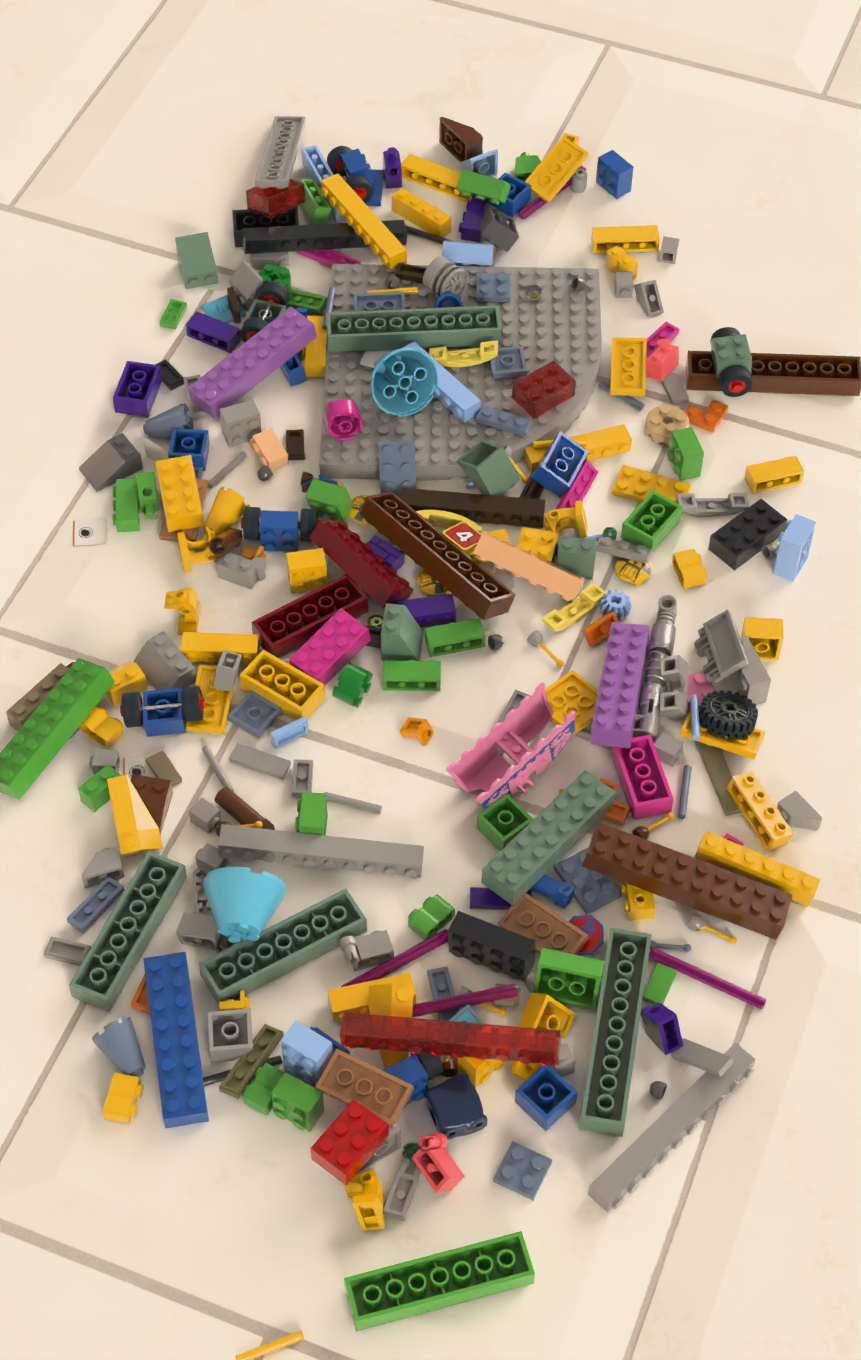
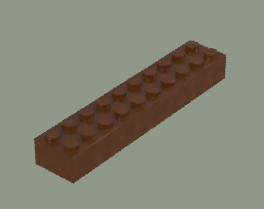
(783, 373)
(437, 555)
(687, 880)

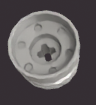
(445, 277)

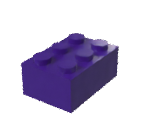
(137, 389)

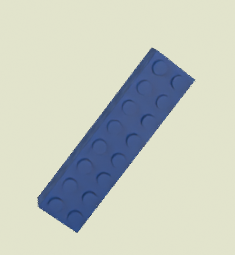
(175, 1040)

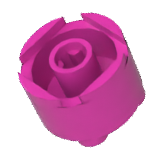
(343, 419)

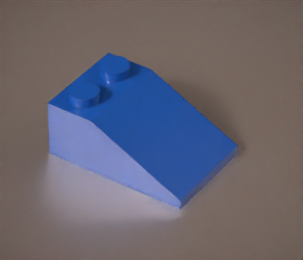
(560, 464)

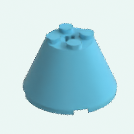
(403, 381)
(242, 901)

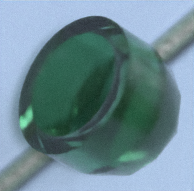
(607, 530)
(410, 1149)

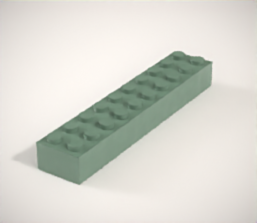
(401, 327)
(615, 1033)

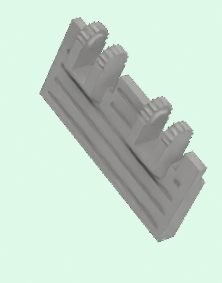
(721, 646)

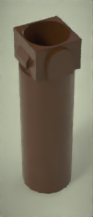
(225, 541)
(240, 809)

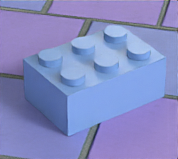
(468, 253)
(794, 547)
(305, 1053)

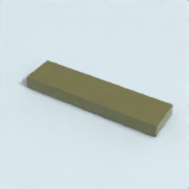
(720, 777)
(247, 1065)

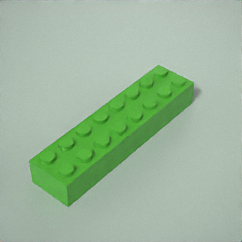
(51, 726)
(439, 1281)

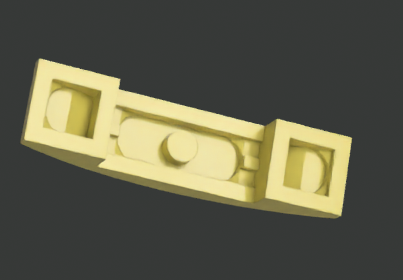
(465, 357)
(446, 519)
(576, 610)

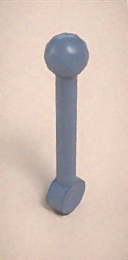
(687, 947)

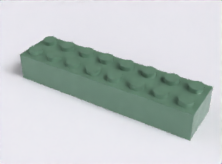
(548, 837)
(128, 931)
(283, 947)

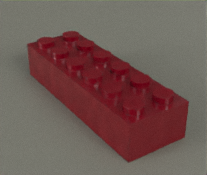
(360, 562)
(300, 619)

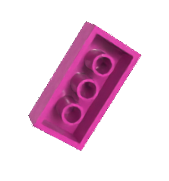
(331, 647)
(642, 778)

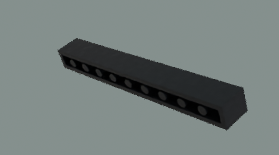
(311, 237)

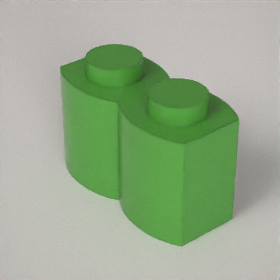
(431, 916)
(259, 1092)

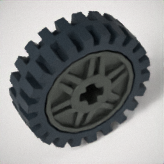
(728, 714)

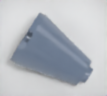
(163, 424)
(121, 1046)

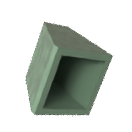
(196, 260)
(489, 468)
(577, 555)
(400, 635)

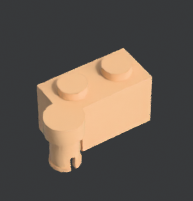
(269, 449)

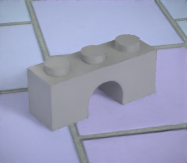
(675, 701)

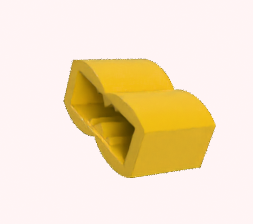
(619, 261)
(689, 568)
(102, 727)
(122, 1098)

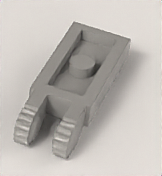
(402, 1192)

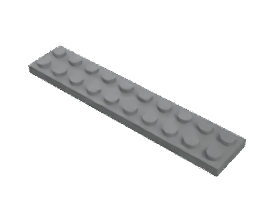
(280, 152)

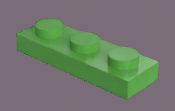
(310, 301)

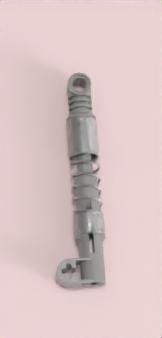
(660, 646)

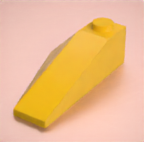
(133, 822)
(391, 1001)
(542, 1013)

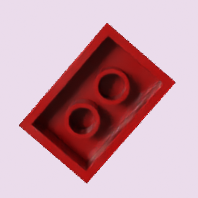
(349, 1141)

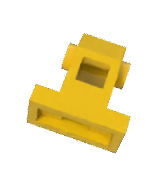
(567, 518)
(188, 550)
(188, 604)
(367, 1194)

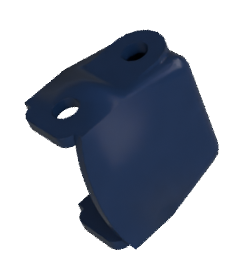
(455, 1107)

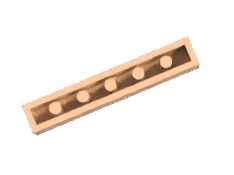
(529, 566)

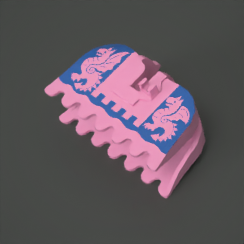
(489, 772)

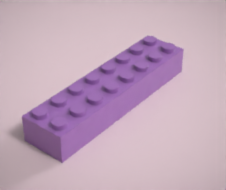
(252, 362)
(620, 685)

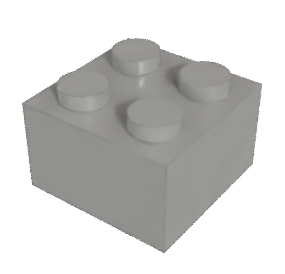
(240, 422)

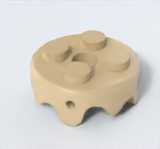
(658, 429)

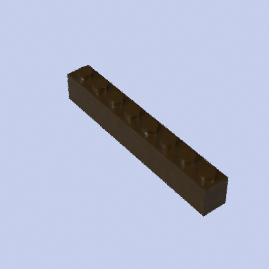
(479, 507)

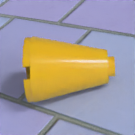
(225, 511)

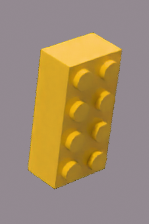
(179, 493)
(283, 685)

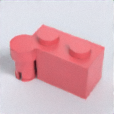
(662, 360)
(437, 1163)

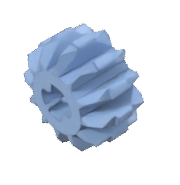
(615, 603)

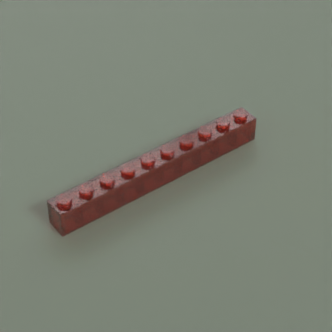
(451, 1038)

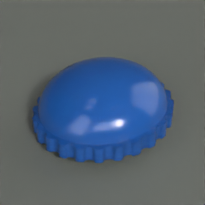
(448, 300)

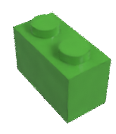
(95, 791)

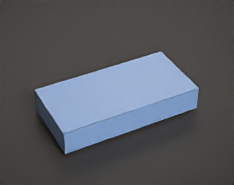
(289, 732)

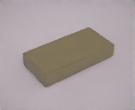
(163, 768)

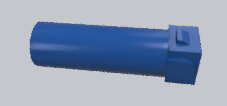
(554, 890)

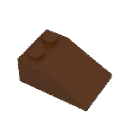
(460, 139)
(155, 795)

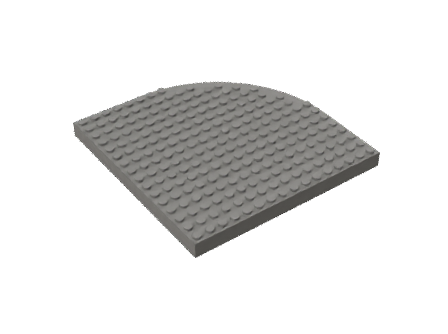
(556, 328)

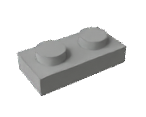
(302, 777)

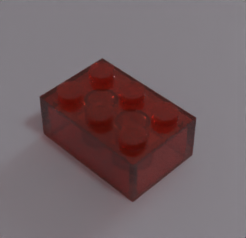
(274, 201)
(543, 389)

